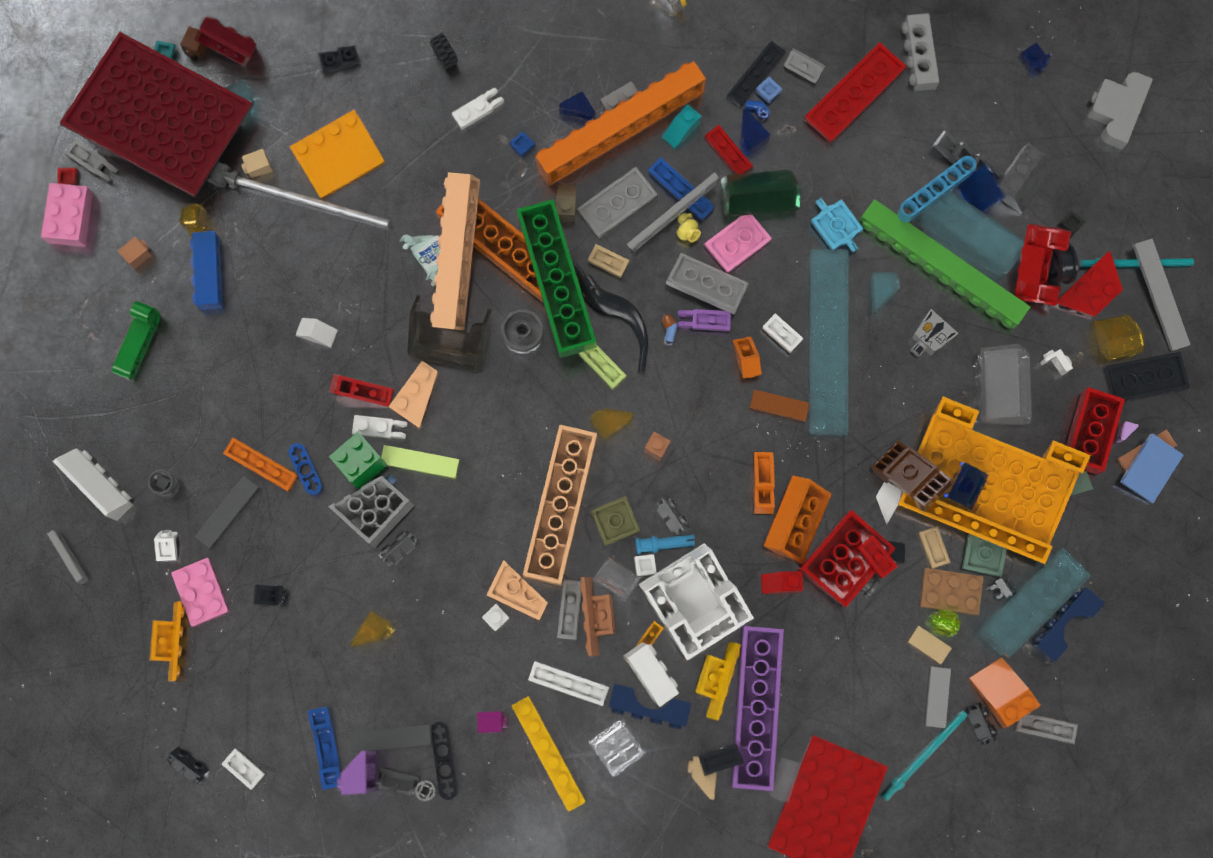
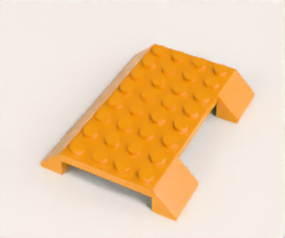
(1022, 493)

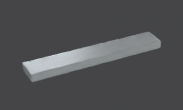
(673, 212)
(1161, 295)

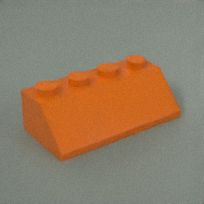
(797, 519)

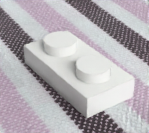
(782, 333)
(243, 769)

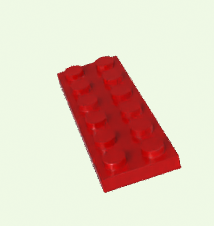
(855, 92)

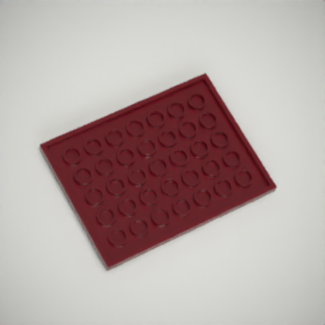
(156, 114)

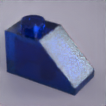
(752, 134)

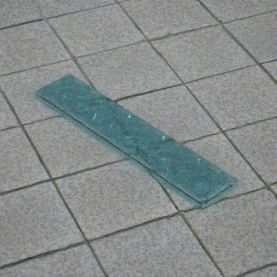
(828, 343)

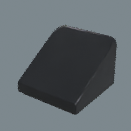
(899, 553)

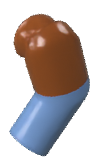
(671, 327)

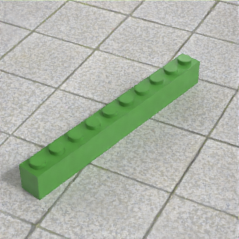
(944, 264)

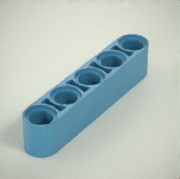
(941, 181)

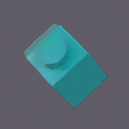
(682, 126)

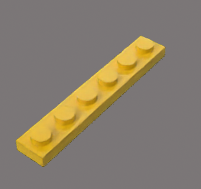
(548, 754)

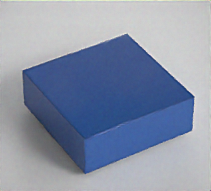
(522, 144)

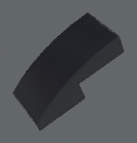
(339, 59)

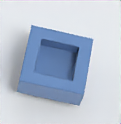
(769, 90)

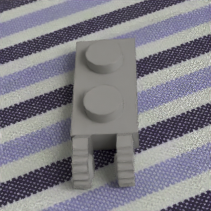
(89, 159)

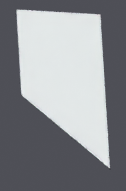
(888, 500)

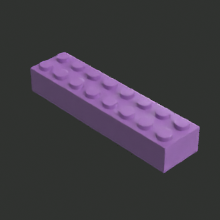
(758, 707)

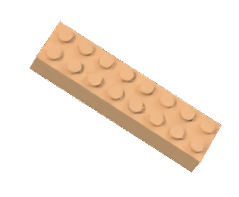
(455, 251)
(560, 505)

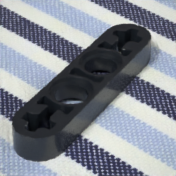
(446, 760)

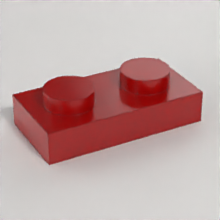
(877, 557)

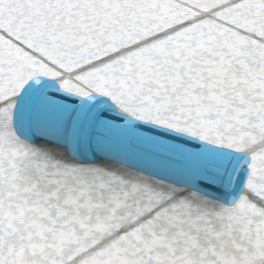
(655, 544)

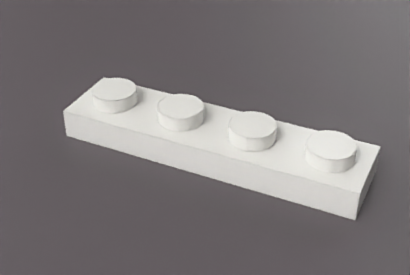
(568, 683)

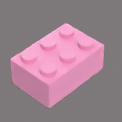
(67, 214)

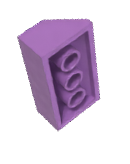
(360, 774)

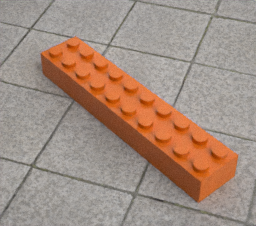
(620, 123)

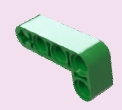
(136, 340)

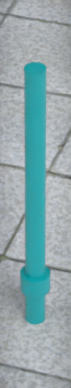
(1134, 262)
(898, 783)

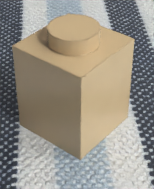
(256, 164)

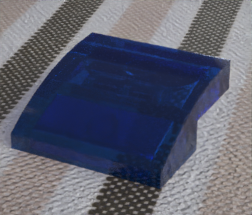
(982, 189)

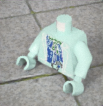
(425, 250)

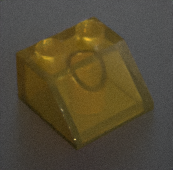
(1118, 336)

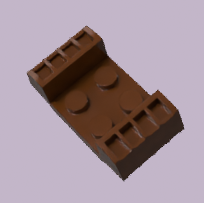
(912, 475)

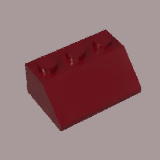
(225, 40)

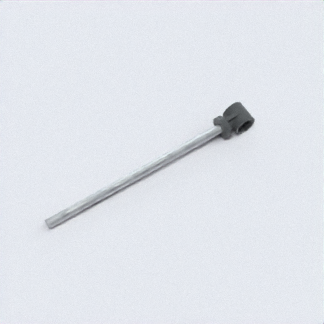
(222, 174)

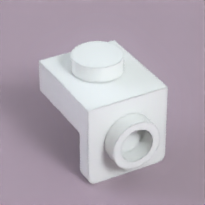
(1060, 361)

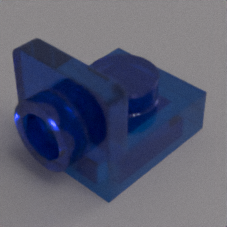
(1035, 57)

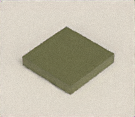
(615, 521)

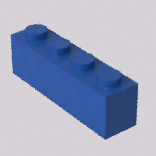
(206, 270)

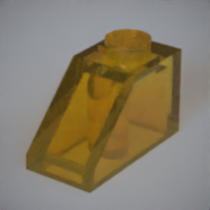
(193, 218)
(609, 421)
(372, 631)

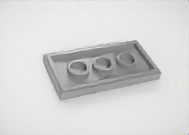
(617, 202)
(707, 283)

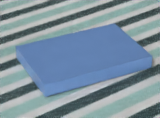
(1151, 468)

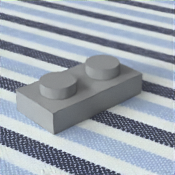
(804, 65)
(623, 93)

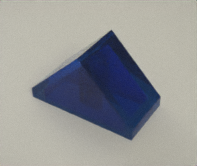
(577, 107)

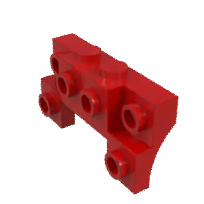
(1036, 262)

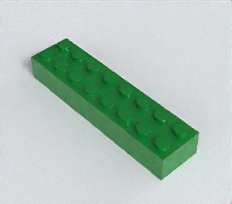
(556, 278)

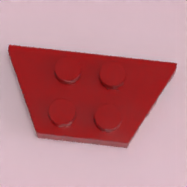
(1094, 288)

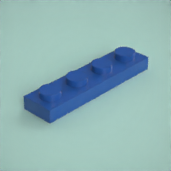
(679, 187)

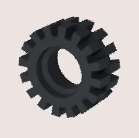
(443, 51)

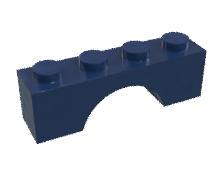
(1052, 642)
(624, 699)

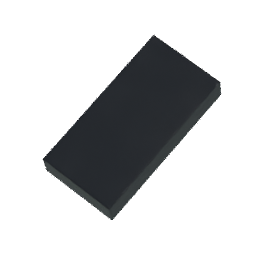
(721, 760)

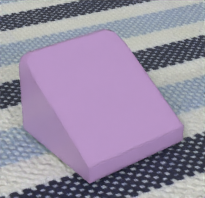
(1125, 430)

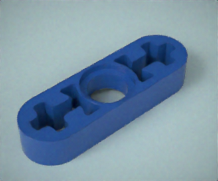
(304, 454)

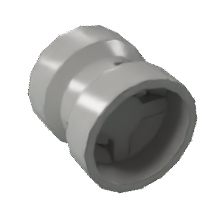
(428, 787)

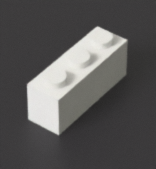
(651, 673)

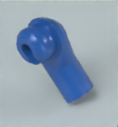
(759, 107)

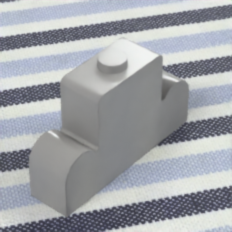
(1119, 107)

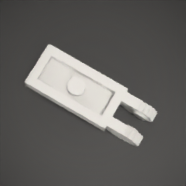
(477, 109)
(377, 427)

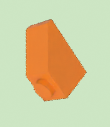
(747, 357)

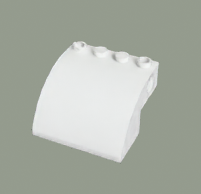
(696, 601)

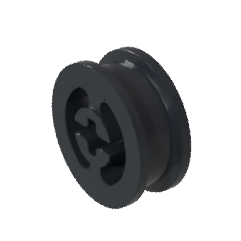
(1063, 266)

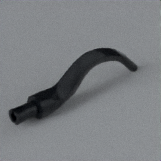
(614, 305)

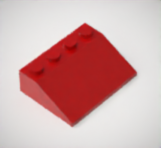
(838, 564)

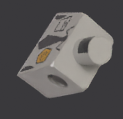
(932, 334)

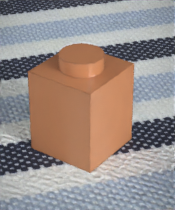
(135, 252)
(657, 446)

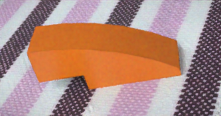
(763, 483)

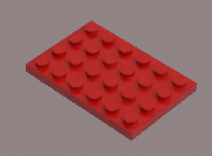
(828, 803)

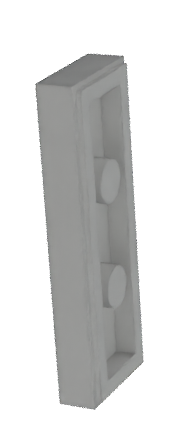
(68, 557)
(569, 610)
(937, 697)
(1047, 728)

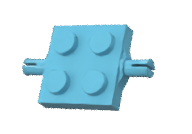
(836, 225)

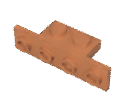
(598, 616)

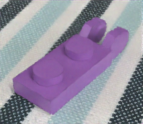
(706, 320)

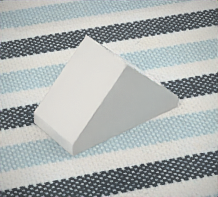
(316, 332)

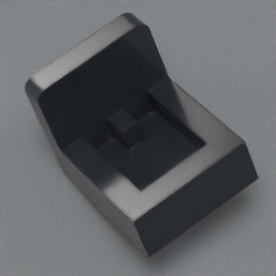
(269, 595)

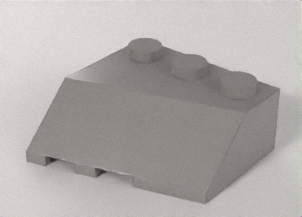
(373, 510)

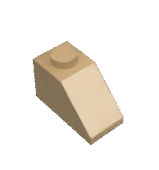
(706, 783)

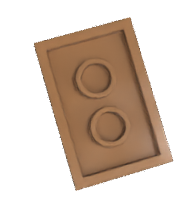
(951, 591)

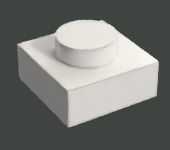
(645, 565)
(495, 617)

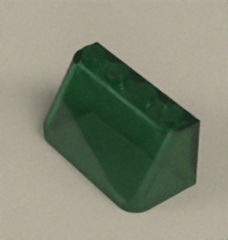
(760, 193)

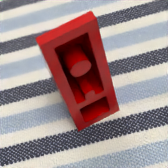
(360, 390)

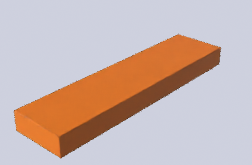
(260, 464)

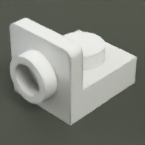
(166, 545)

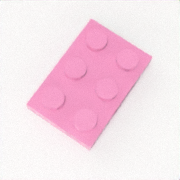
(737, 242)
(200, 592)

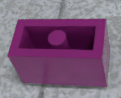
(491, 722)

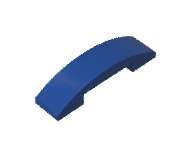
(325, 746)

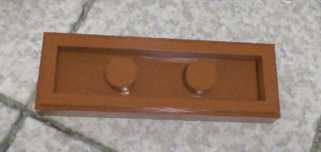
(779, 405)

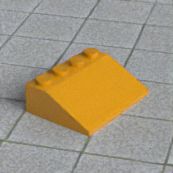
(337, 154)

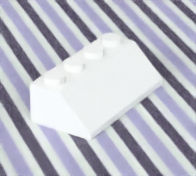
(94, 483)

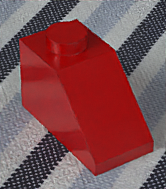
(782, 582)

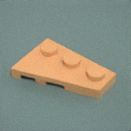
(415, 394)
(515, 592)

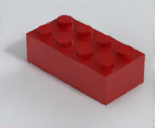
(1095, 427)

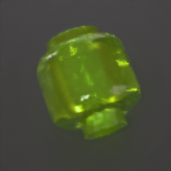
(945, 623)

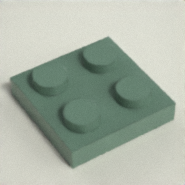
(983, 556)

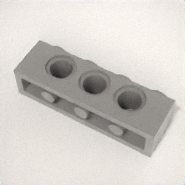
(921, 25)

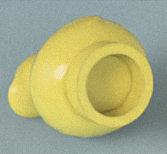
(688, 228)

